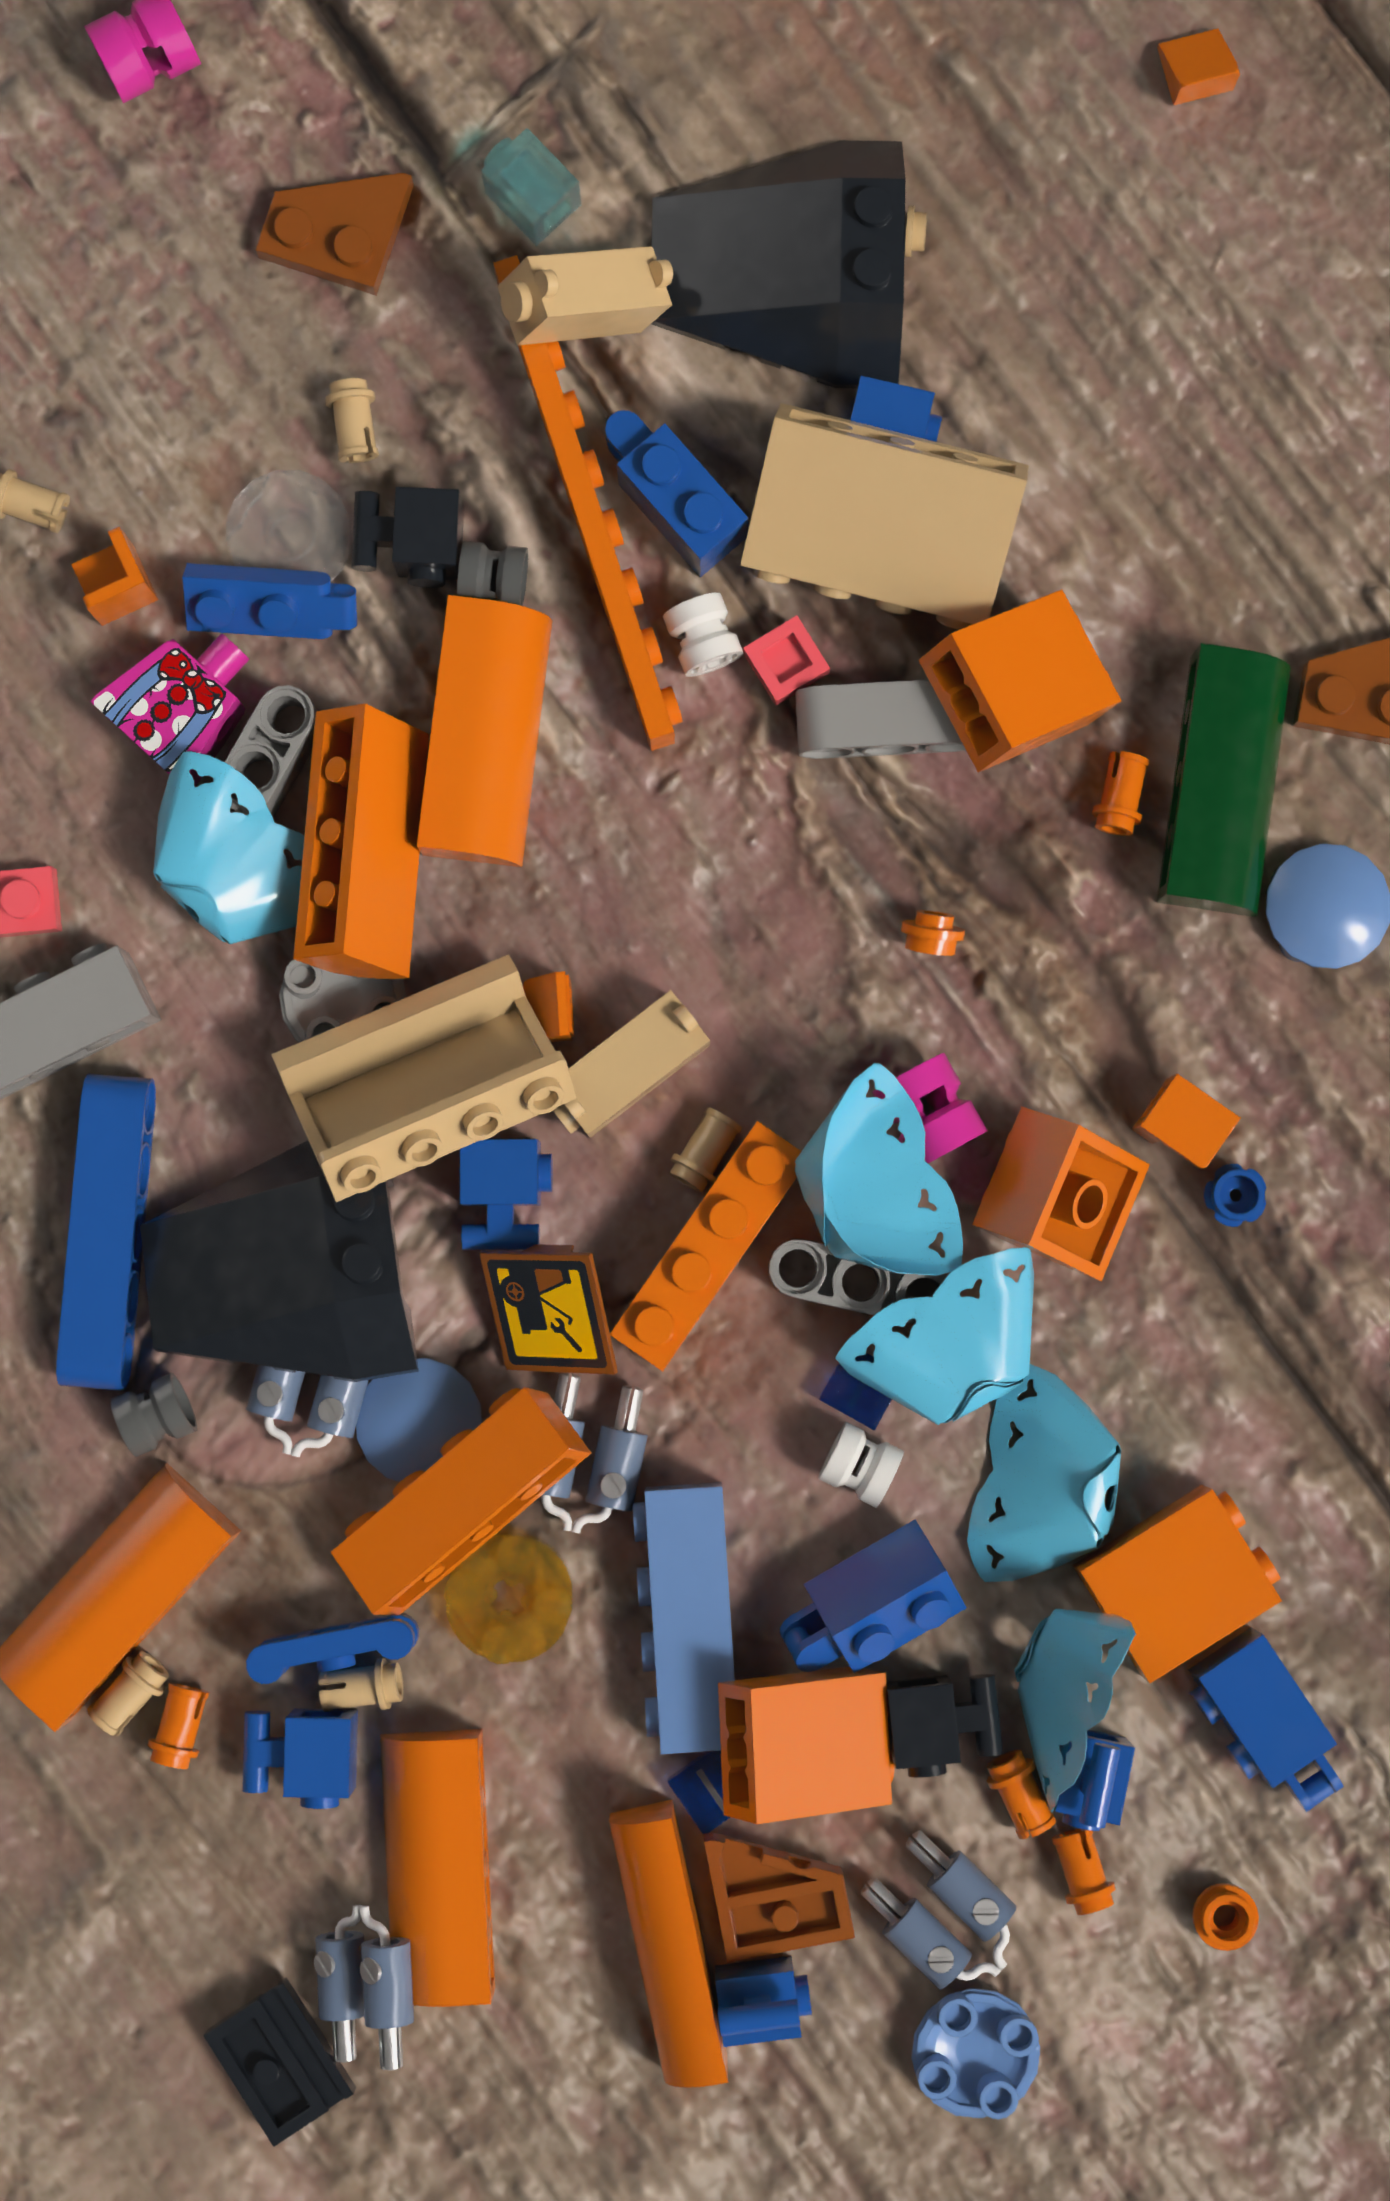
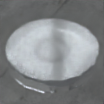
(289, 524)

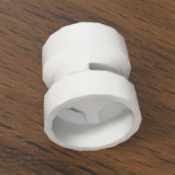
(705, 640)
(874, 1470)

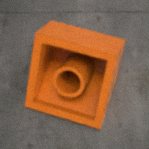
(1061, 1192)

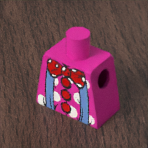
(177, 702)

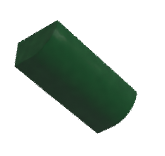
(1224, 780)

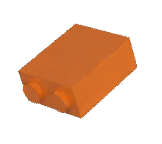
(1019, 680)
(1181, 1580)
(804, 1744)

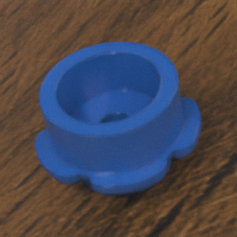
(1252, 1195)

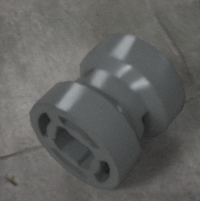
(478, 572)
(148, 1417)

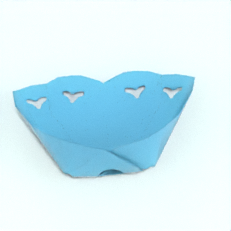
(224, 863)
(870, 1184)
(959, 1347)
(1047, 1482)
(1055, 1690)

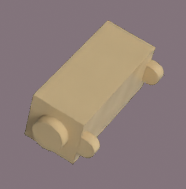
(585, 294)
(631, 1064)

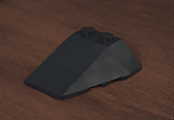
(794, 261)
(281, 1275)

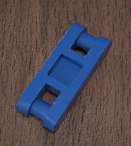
(333, 1646)

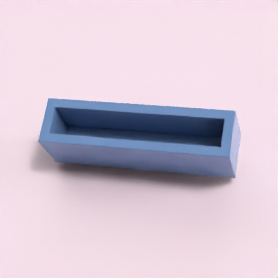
(689, 1613)

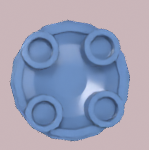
(1328, 906)
(413, 1416)
(976, 2053)

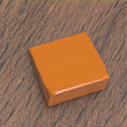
(1198, 66)
(553, 1004)

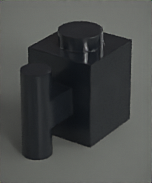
(423, 534)
(927, 1722)

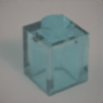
(530, 185)

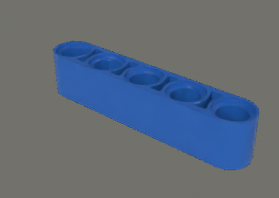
(106, 1232)

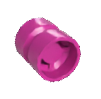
(142, 46)
(954, 1118)

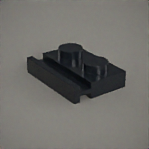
(279, 2062)

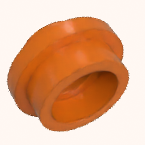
(932, 933)
(1236, 1933)

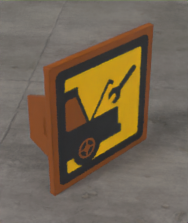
(549, 1310)

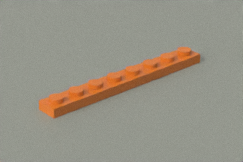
(599, 535)

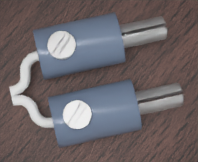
(332, 1412)
(615, 1462)
(924, 1937)
(367, 1982)

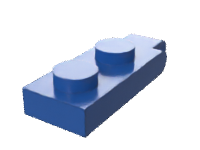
(266, 601)

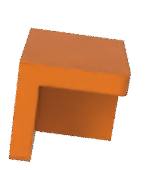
(114, 580)
(1186, 1121)

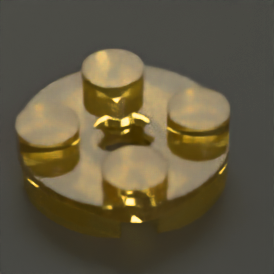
(505, 1635)

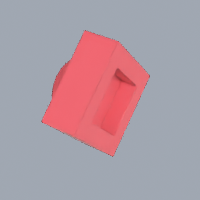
(786, 660)
(29, 902)

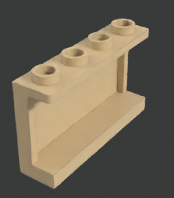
(883, 516)
(423, 1078)

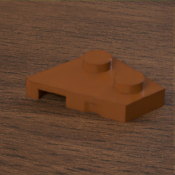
(337, 229)
(1348, 693)
(774, 1898)

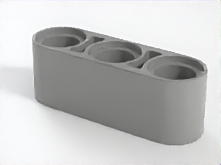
(873, 720)
(285, 751)
(827, 1280)

